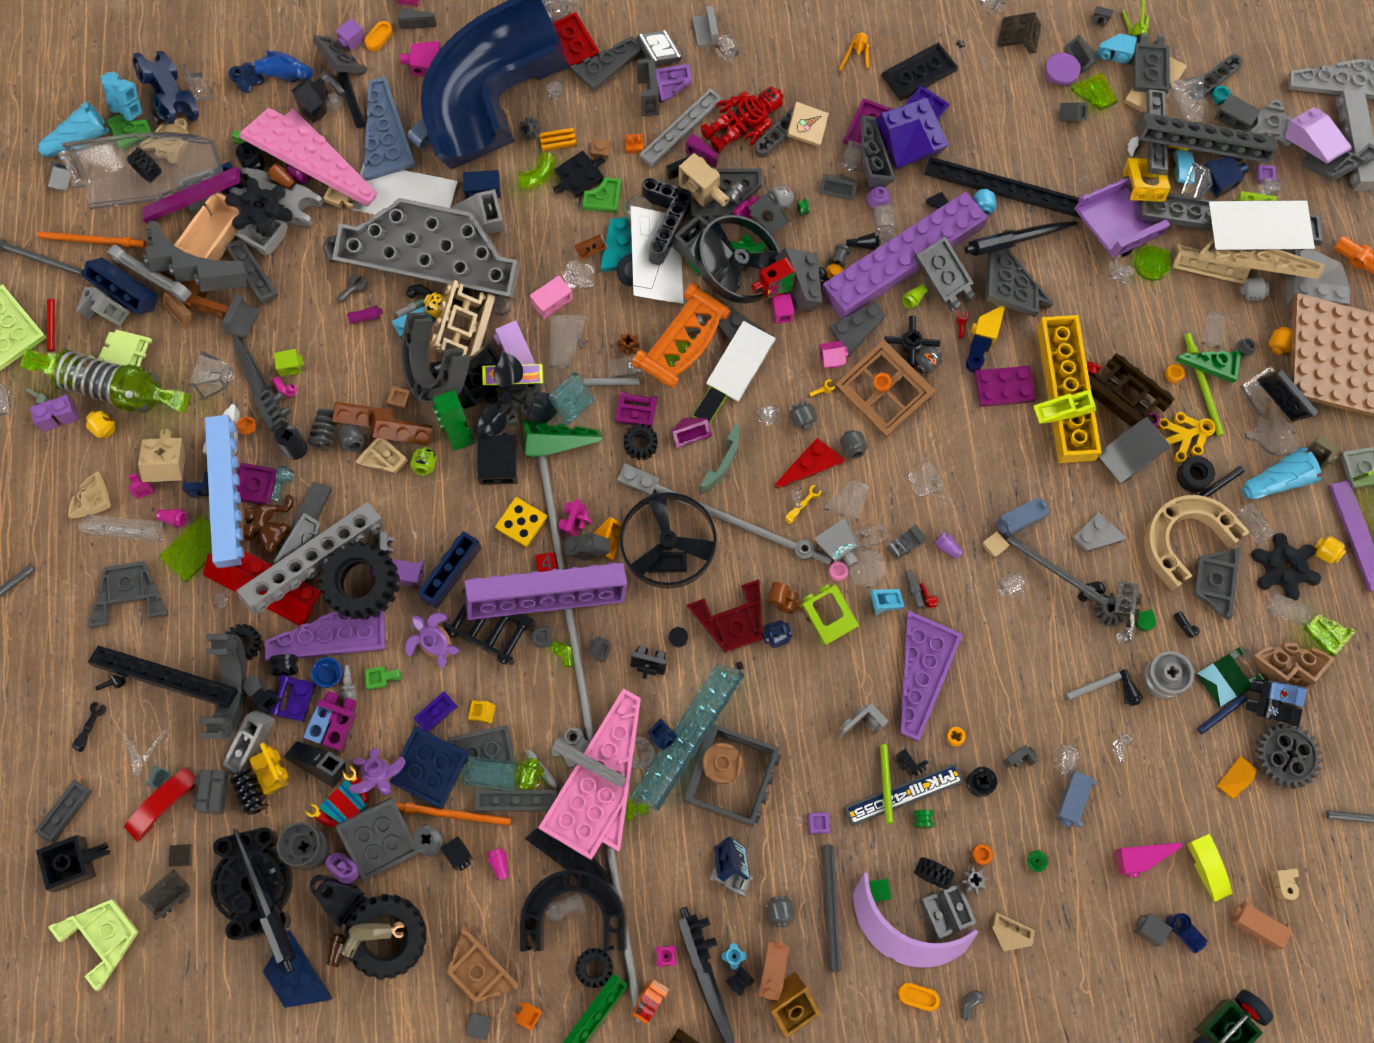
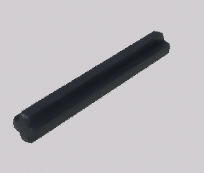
(351, 99)

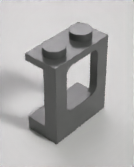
(649, 98)

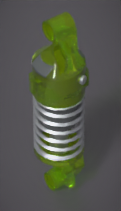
(122, 385)

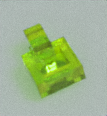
(639, 809)

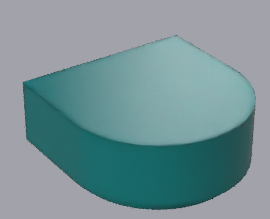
(1220, 94)

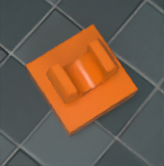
(634, 143)
(528, 1016)

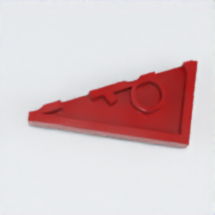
(815, 459)

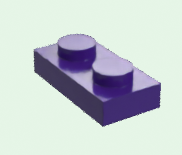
(435, 712)

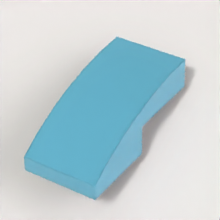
(1183, 164)

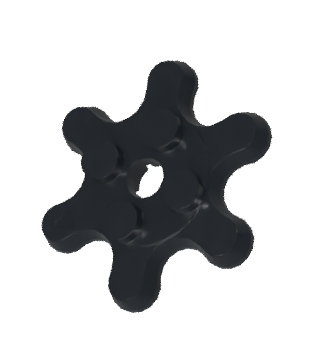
(260, 217)
(1274, 570)

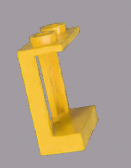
(1138, 168)

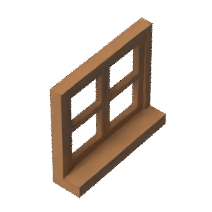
(904, 370)

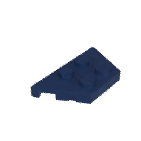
(300, 986)

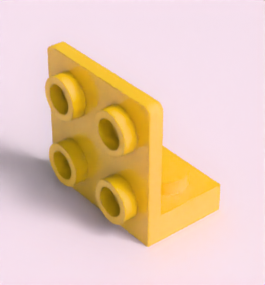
(268, 769)

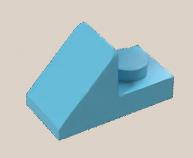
(886, 600)

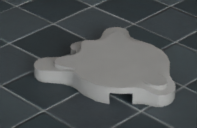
(1273, 122)

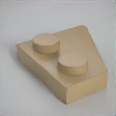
(382, 456)

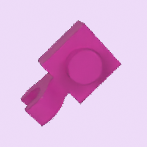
(743, 208)
(138, 488)

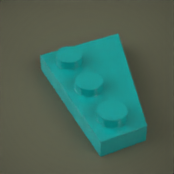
(618, 243)

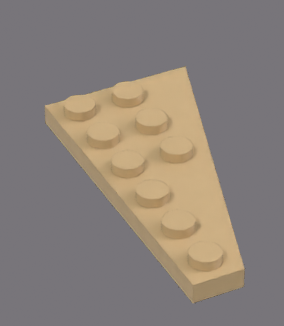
(1264, 259)

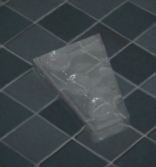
(1189, 98)
(565, 334)

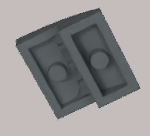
(947, 911)

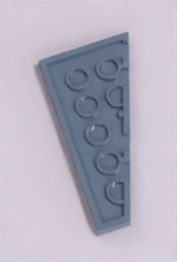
(385, 139)

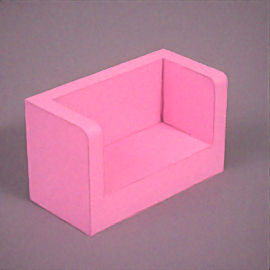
(551, 297)

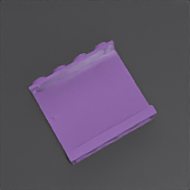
(1117, 218)

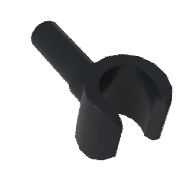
(115, 680)

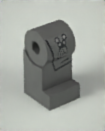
(907, 542)

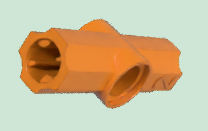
(1359, 255)

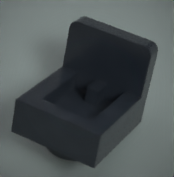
(906, 762)

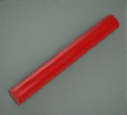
(50, 325)

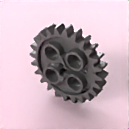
(1305, 763)

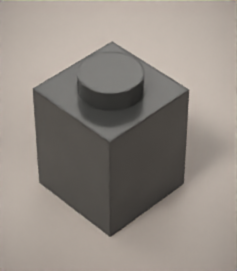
(1152, 929)

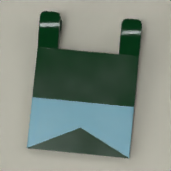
(1226, 679)

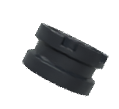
(283, 665)
(973, 782)

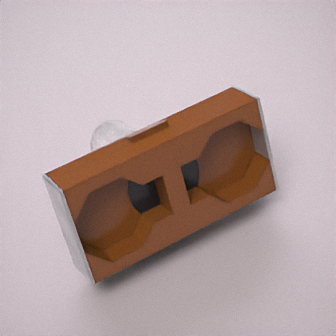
(590, 246)

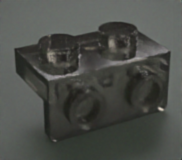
(1127, 601)
(165, 894)

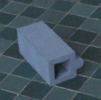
(1022, 517)
(1074, 799)

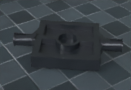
(579, 174)

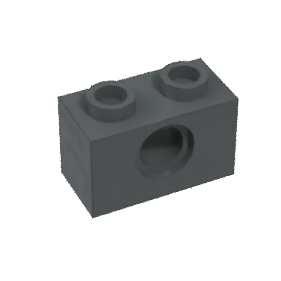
(767, 203)

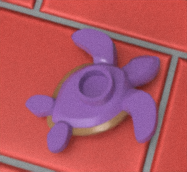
(432, 638)
(376, 773)

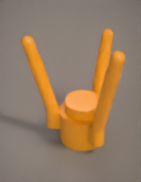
(859, 44)

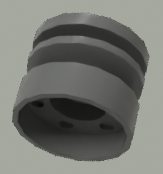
(293, 842)

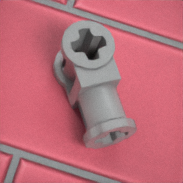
(733, 883)

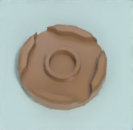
(722, 763)

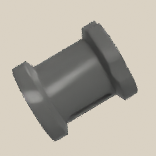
(840, 255)

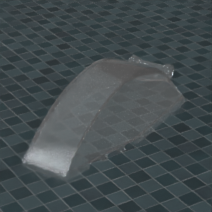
(113, 182)

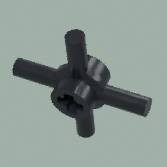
(912, 341)

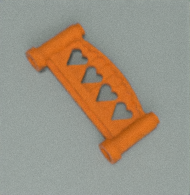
(698, 303)

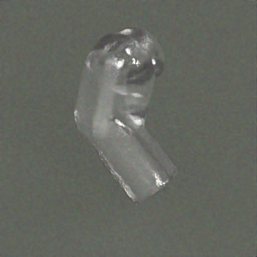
(1127, 635)

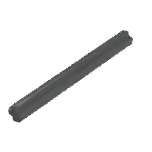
(831, 908)

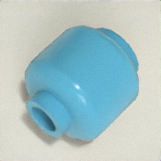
(986, 201)

